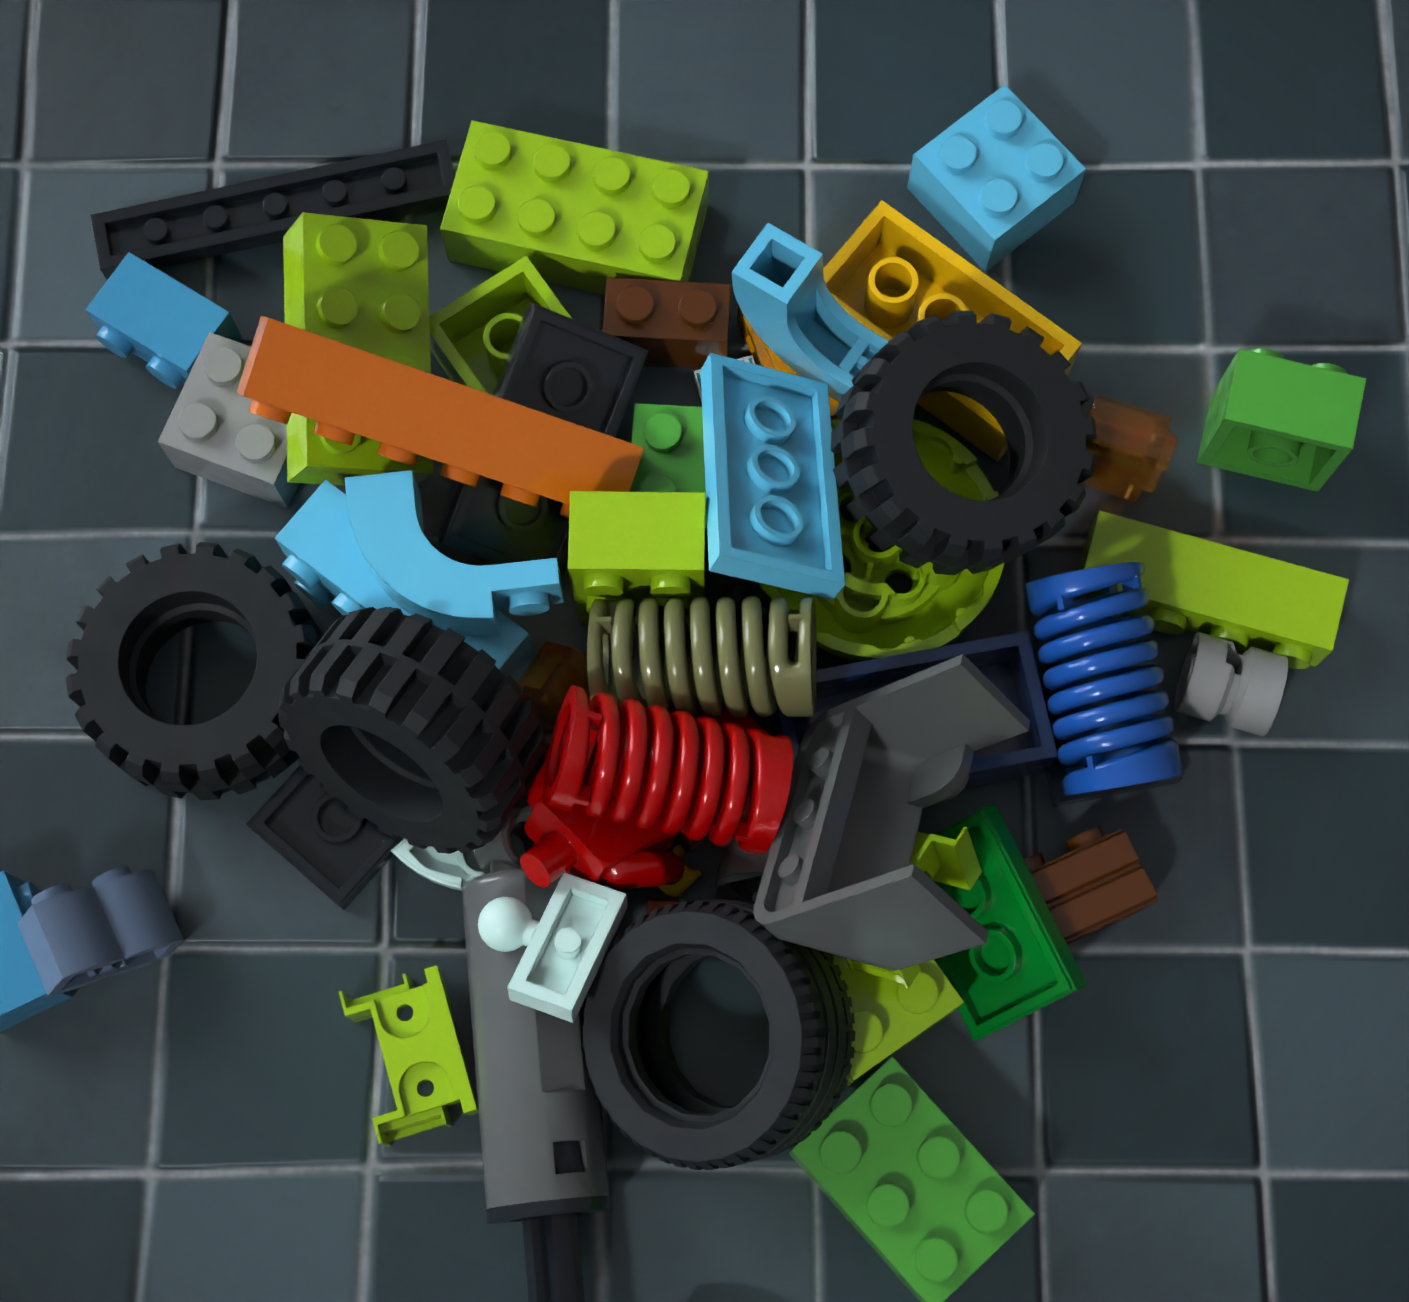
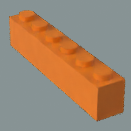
(429, 417)

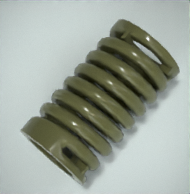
(707, 683)

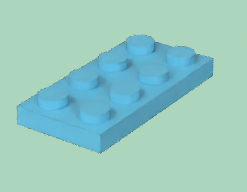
(770, 478)

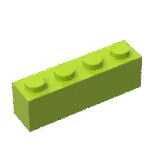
(1222, 590)

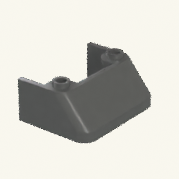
(854, 811)

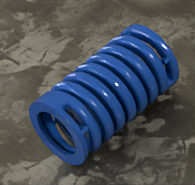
(1097, 684)

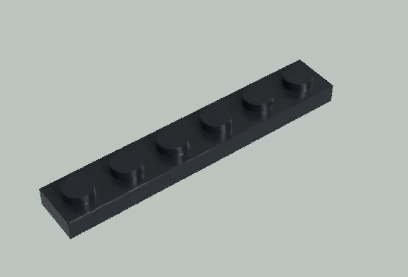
(266, 208)

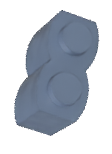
(98, 929)

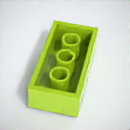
(572, 210)
(367, 290)

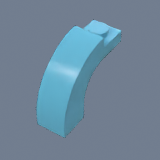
(795, 314)
(423, 581)

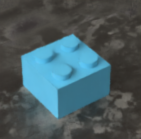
(995, 177)

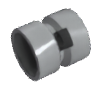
(1231, 684)

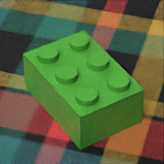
(911, 1184)

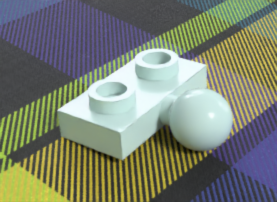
(561, 947)

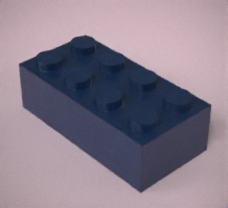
(1003, 659)

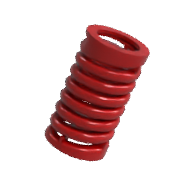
(663, 786)

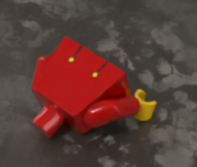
(599, 847)

